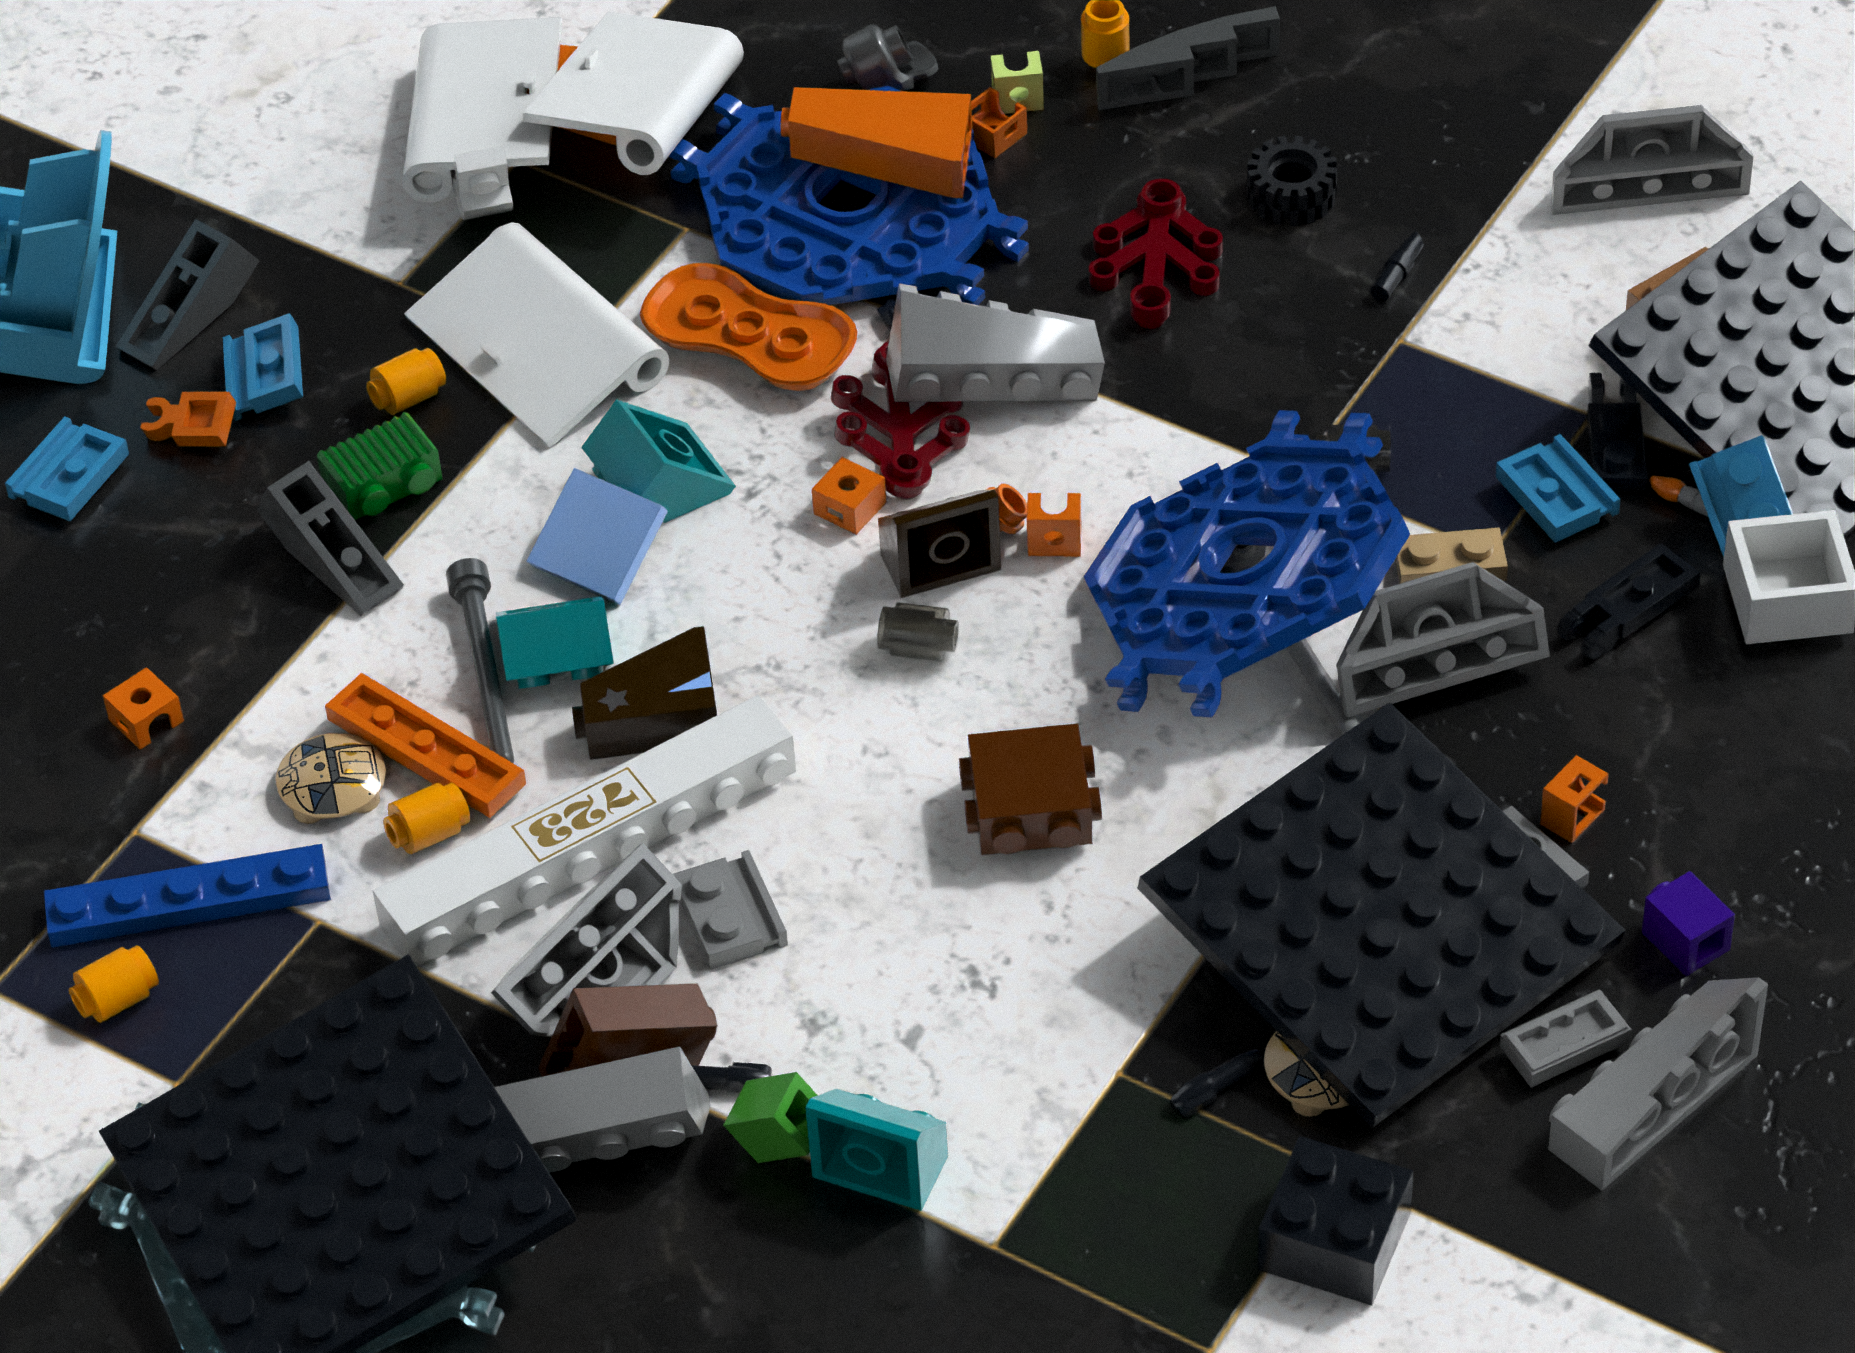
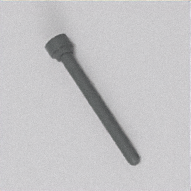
(469, 585)

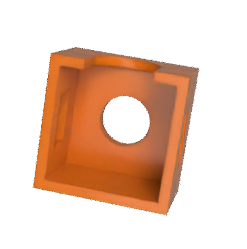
(990, 116)
(855, 505)
(1054, 533)
(125, 705)
(1568, 794)

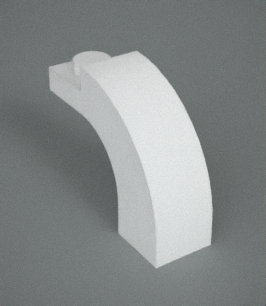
(482, 183)

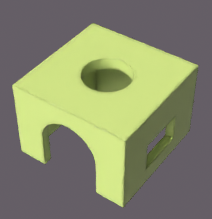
(1018, 86)

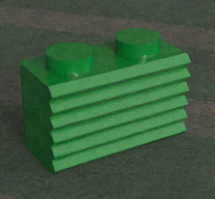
(380, 466)

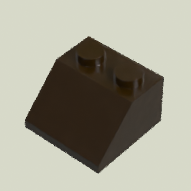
(942, 542)

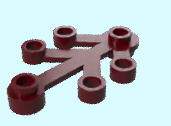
(1159, 205)
(904, 469)

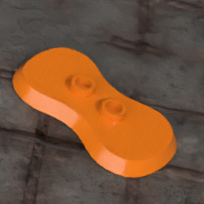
(724, 314)

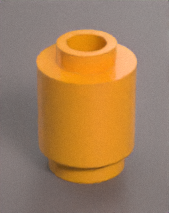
(1104, 31)
(405, 380)
(426, 817)
(113, 983)

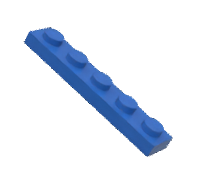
(186, 895)

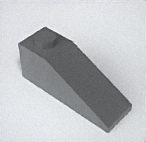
(188, 295)
(327, 539)

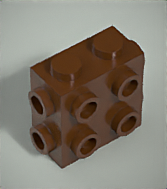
(1030, 789)

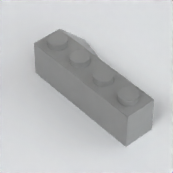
(988, 352)
(1659, 1079)
(609, 1108)

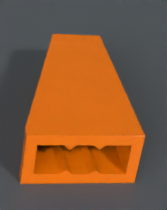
(884, 135)

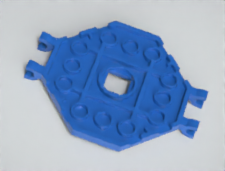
(793, 248)
(1165, 558)

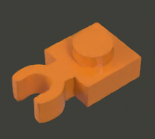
(196, 421)

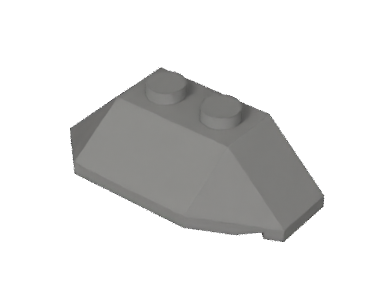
(1651, 161)
(1437, 636)
(610, 938)

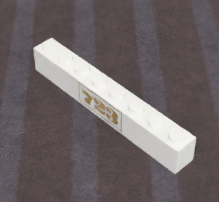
(584, 831)

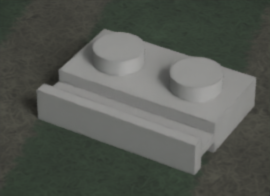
(730, 910)

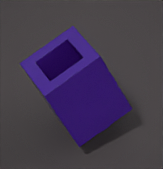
(1687, 923)

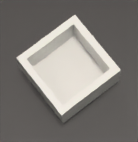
(1790, 576)

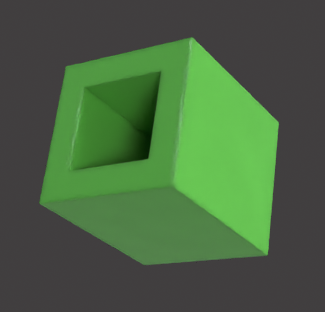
(772, 1117)

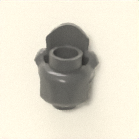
(884, 59)

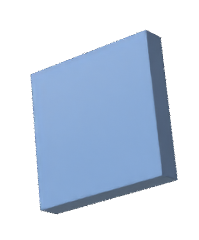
(597, 536)

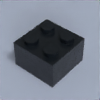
(1335, 1220)

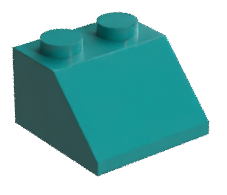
(656, 459)
(555, 640)
(875, 1147)

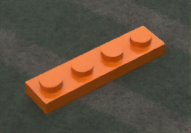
(425, 744)

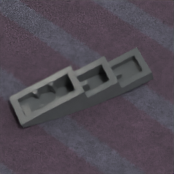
(1192, 54)

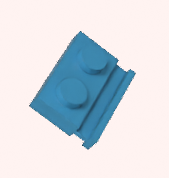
(264, 366)
(67, 468)
(1740, 485)
(1557, 488)

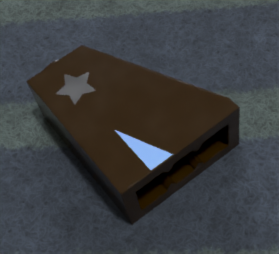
(647, 698)

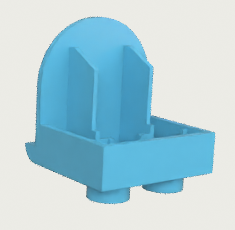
(57, 268)

